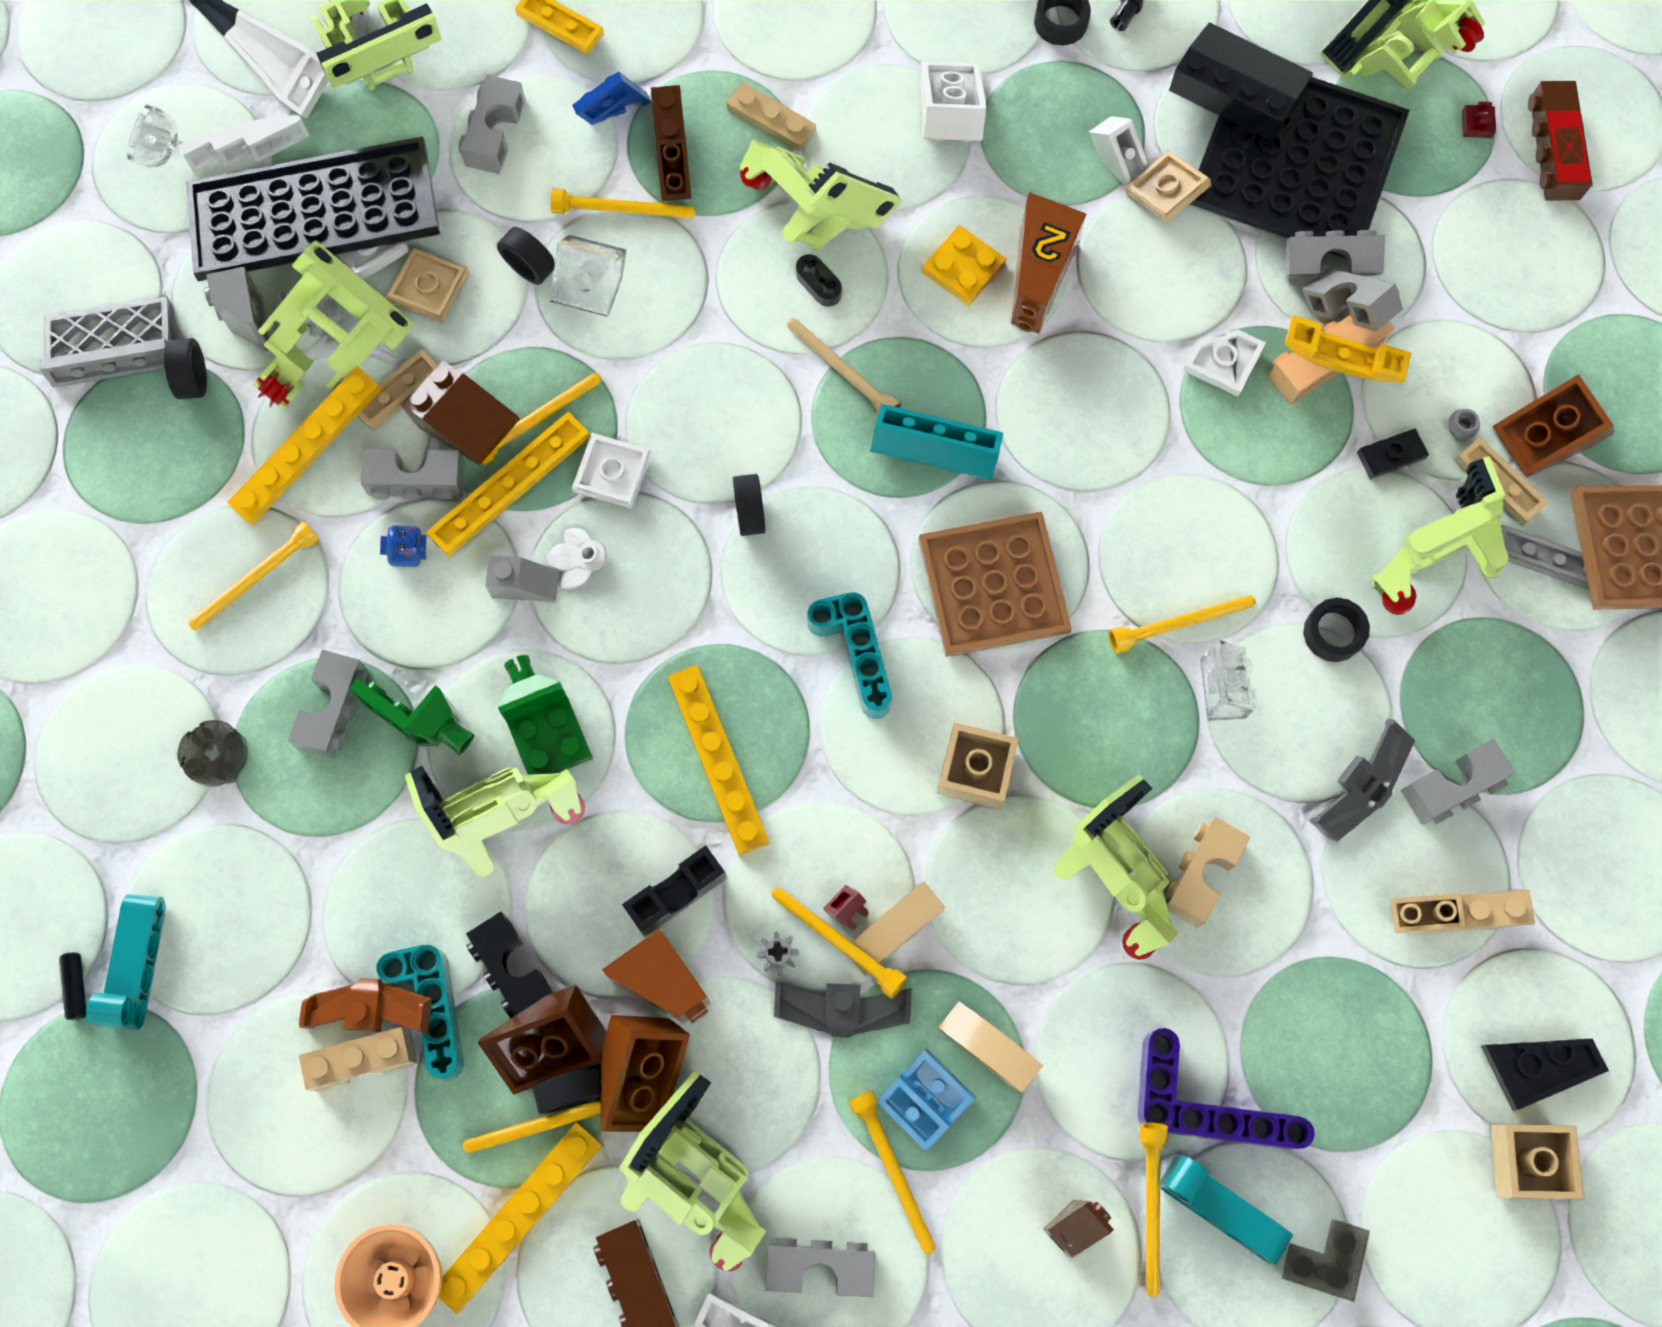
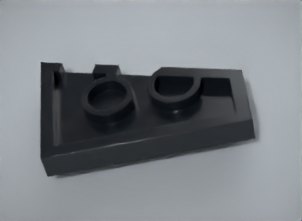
(1541, 1069)

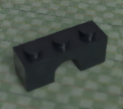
(686, 885)
(493, 944)

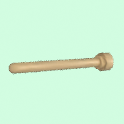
(842, 367)

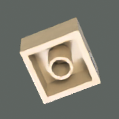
(977, 766)
(1536, 1161)

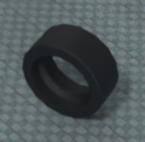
(1062, 34)
(526, 255)
(185, 368)
(749, 504)
(1349, 610)
(567, 1090)

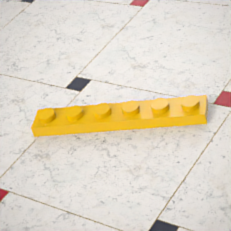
(304, 445)
(508, 484)
(718, 760)
(517, 1217)

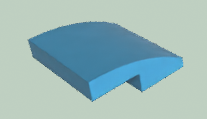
(926, 1099)

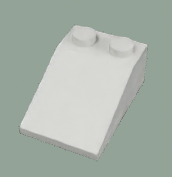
(952, 101)

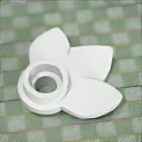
(572, 558)

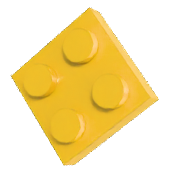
(964, 265)

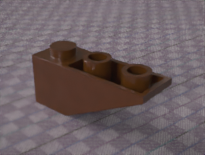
(1079, 1226)

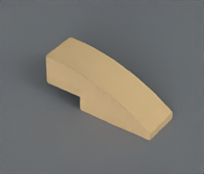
(899, 924)
(990, 1047)

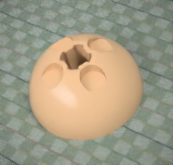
(371, 1289)

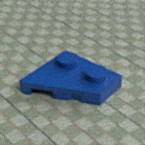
(609, 99)

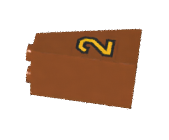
(1044, 253)

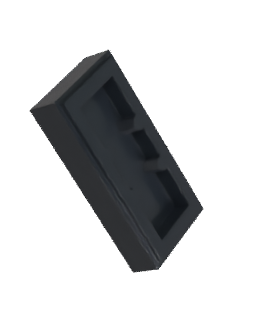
(1392, 453)

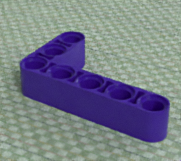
(1207, 1115)

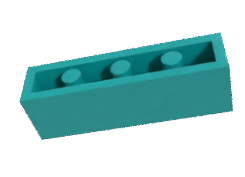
(936, 441)

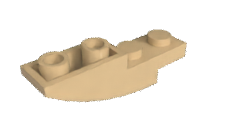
(1462, 912)

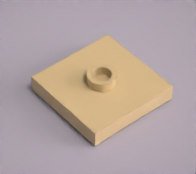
(1168, 186)
(427, 285)

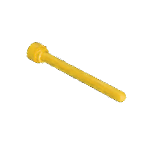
(563, 201)
(546, 411)
(302, 537)
(1123, 638)
(889, 980)
(866, 1108)
(532, 1127)
(1153, 1138)

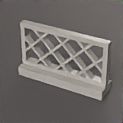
(107, 360)

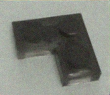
(1337, 1269)

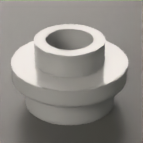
(1469, 418)

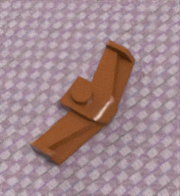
(365, 1006)

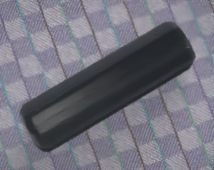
(72, 986)

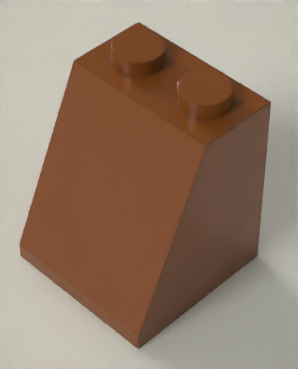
(660, 978)

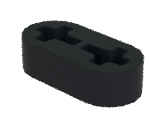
(823, 276)

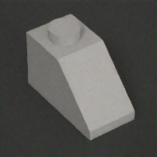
(520, 579)

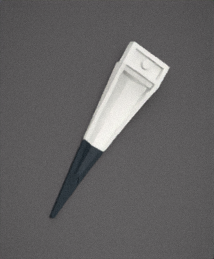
(280, 61)

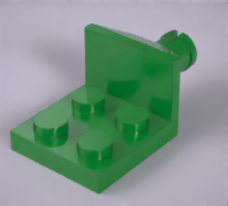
(541, 721)
(428, 725)

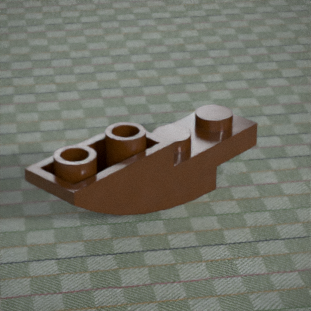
(670, 143)

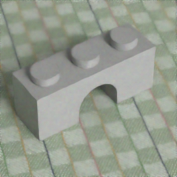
(497, 102)
(1362, 252)
(1368, 299)
(439, 478)
(324, 731)
(1481, 770)
(851, 1265)

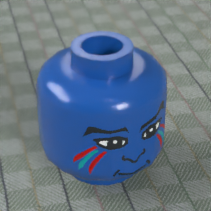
(404, 546)

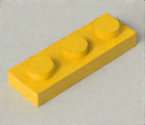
(561, 23)

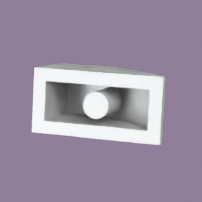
(1119, 148)

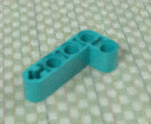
(858, 655)
(130, 965)
(444, 1009)
(1196, 1190)

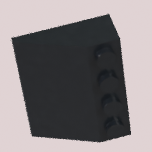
(1240, 81)

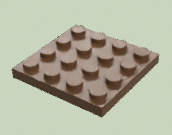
(1621, 544)
(994, 584)

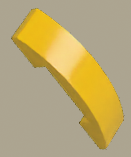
(1345, 355)

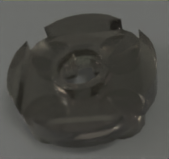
(202, 739)

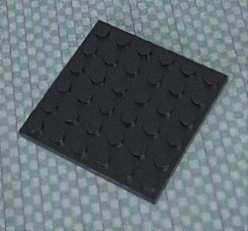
(1317, 172)

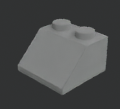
(238, 304)

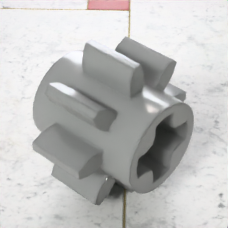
(785, 958)

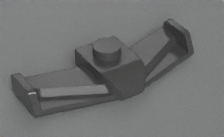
(1367, 783)
(842, 1010)

